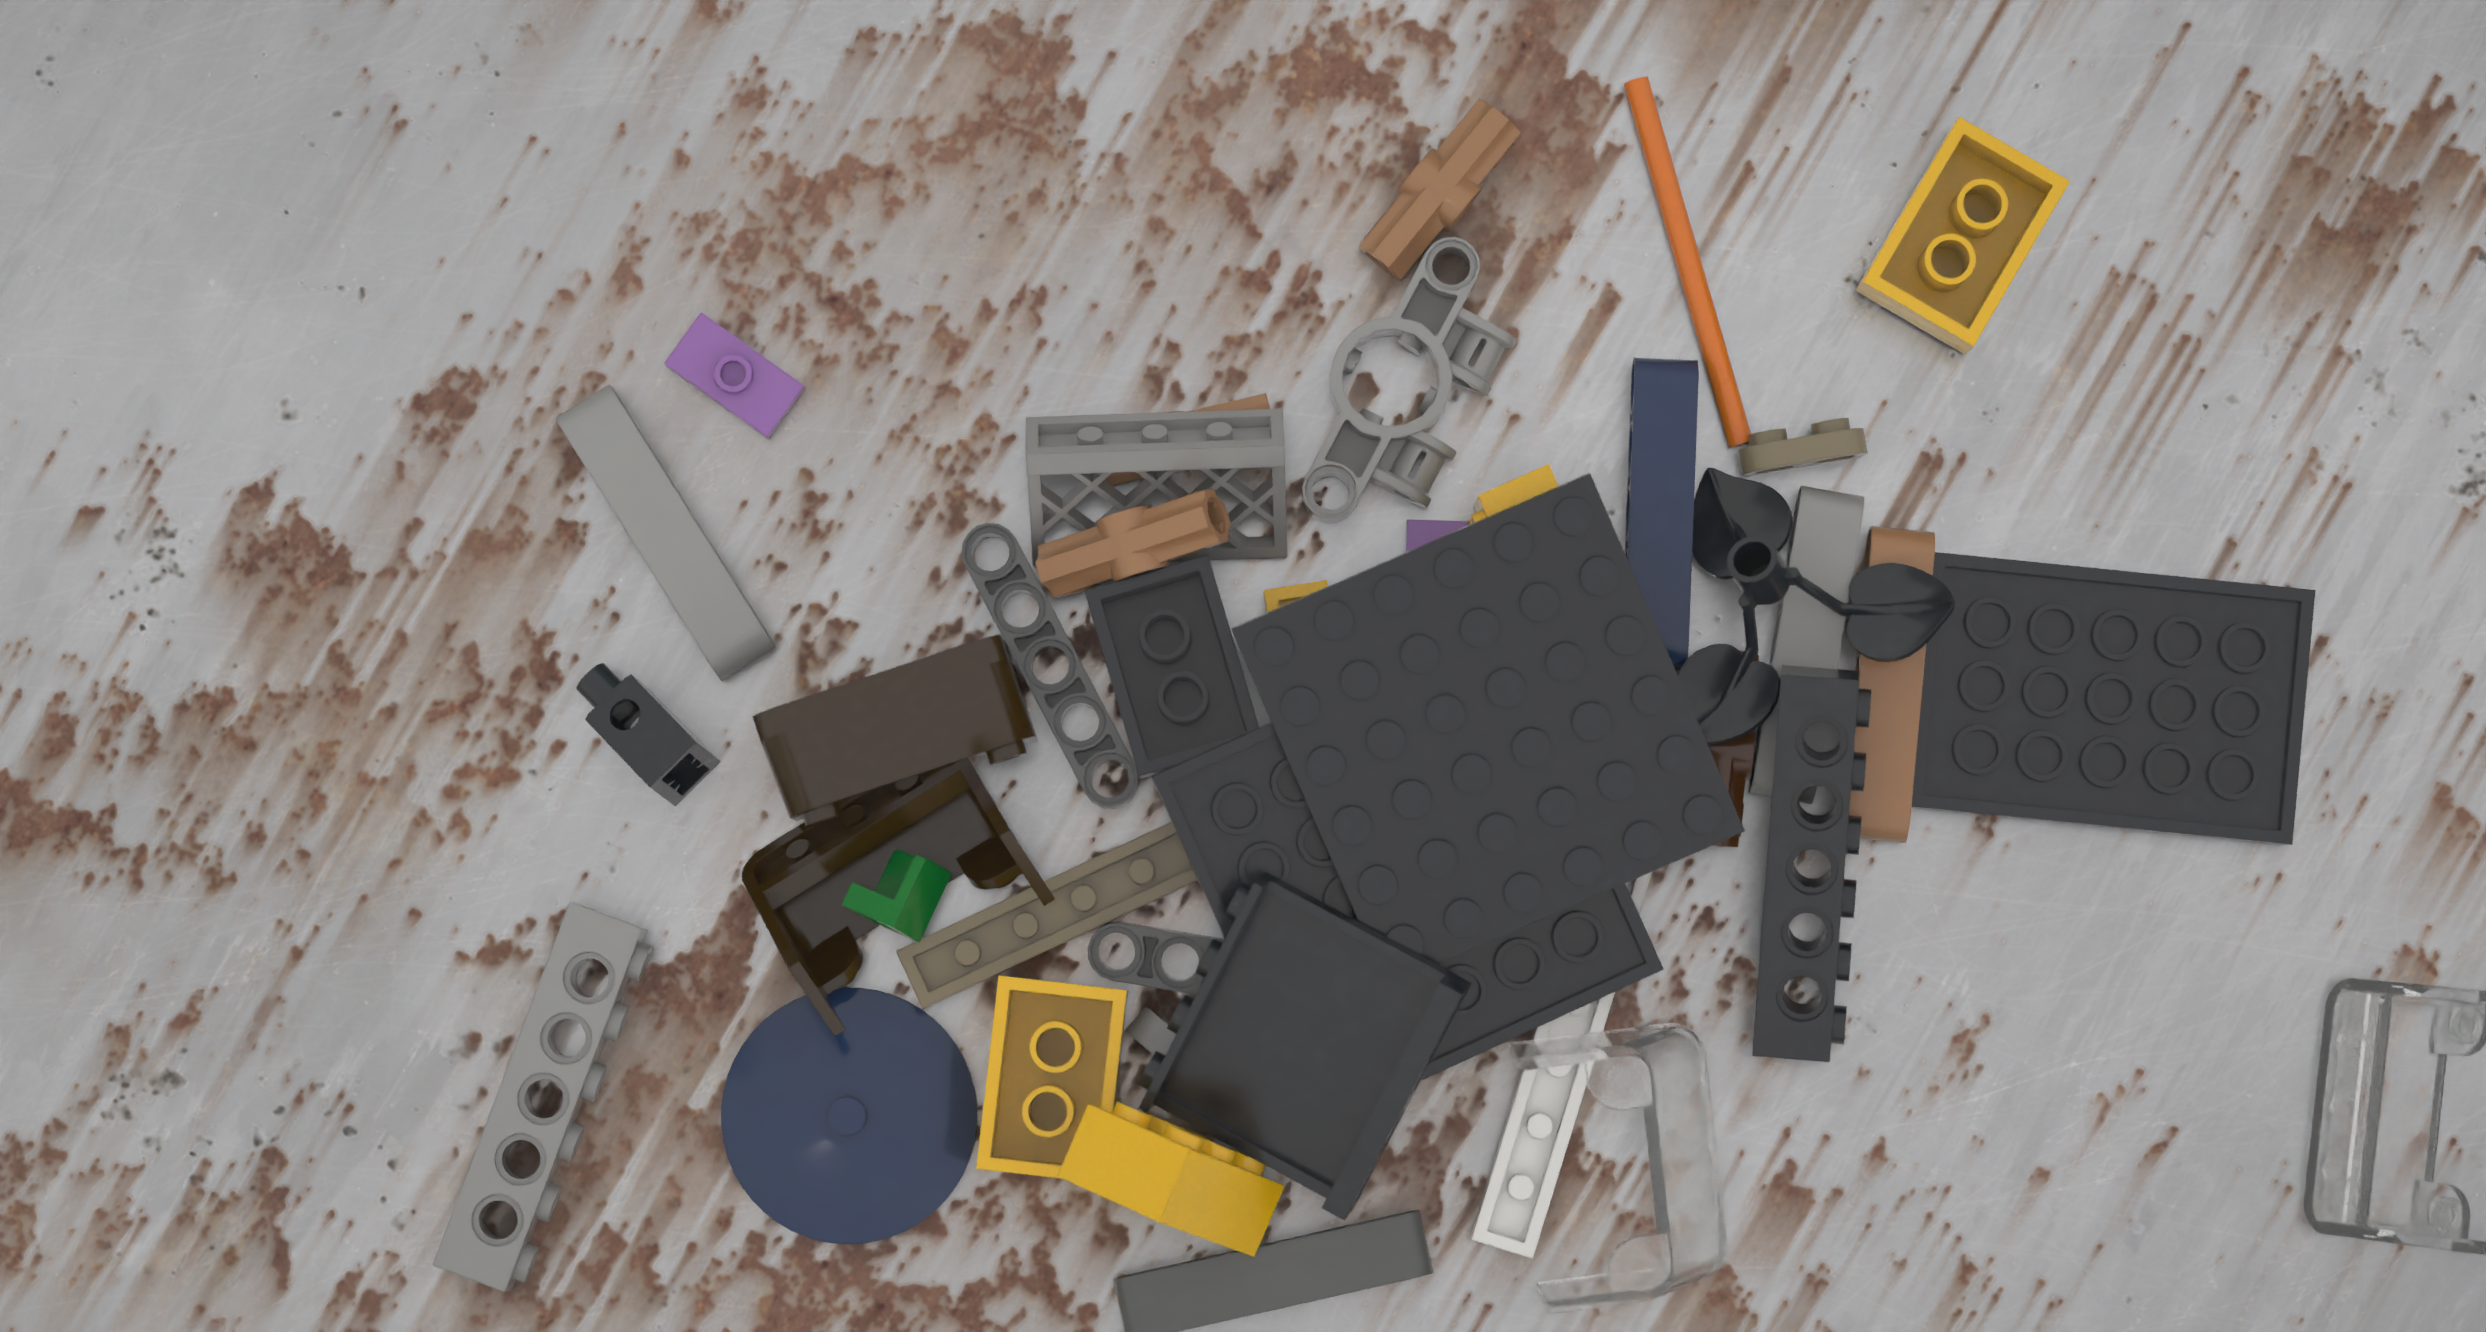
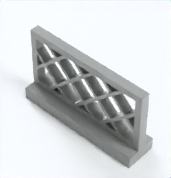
(1155, 449)

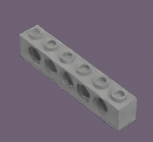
(467, 1243)

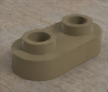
(1829, 443)

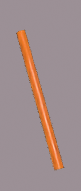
(1688, 261)

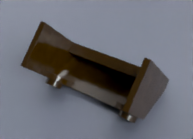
(895, 727)
(808, 870)

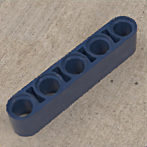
(1663, 492)

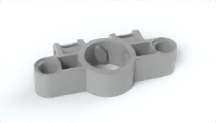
(1428, 320)

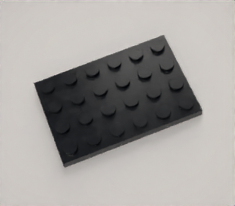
(2115, 699)

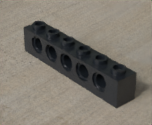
(1782, 1025)

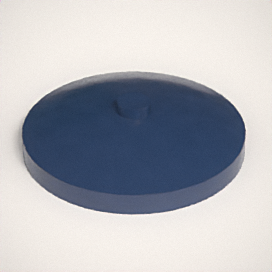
(851, 1127)

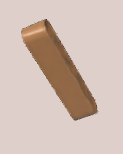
(1894, 706)

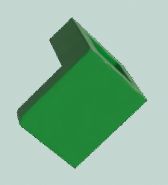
(903, 896)

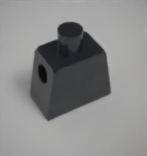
(659, 744)

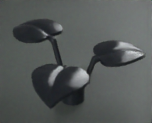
(1739, 537)

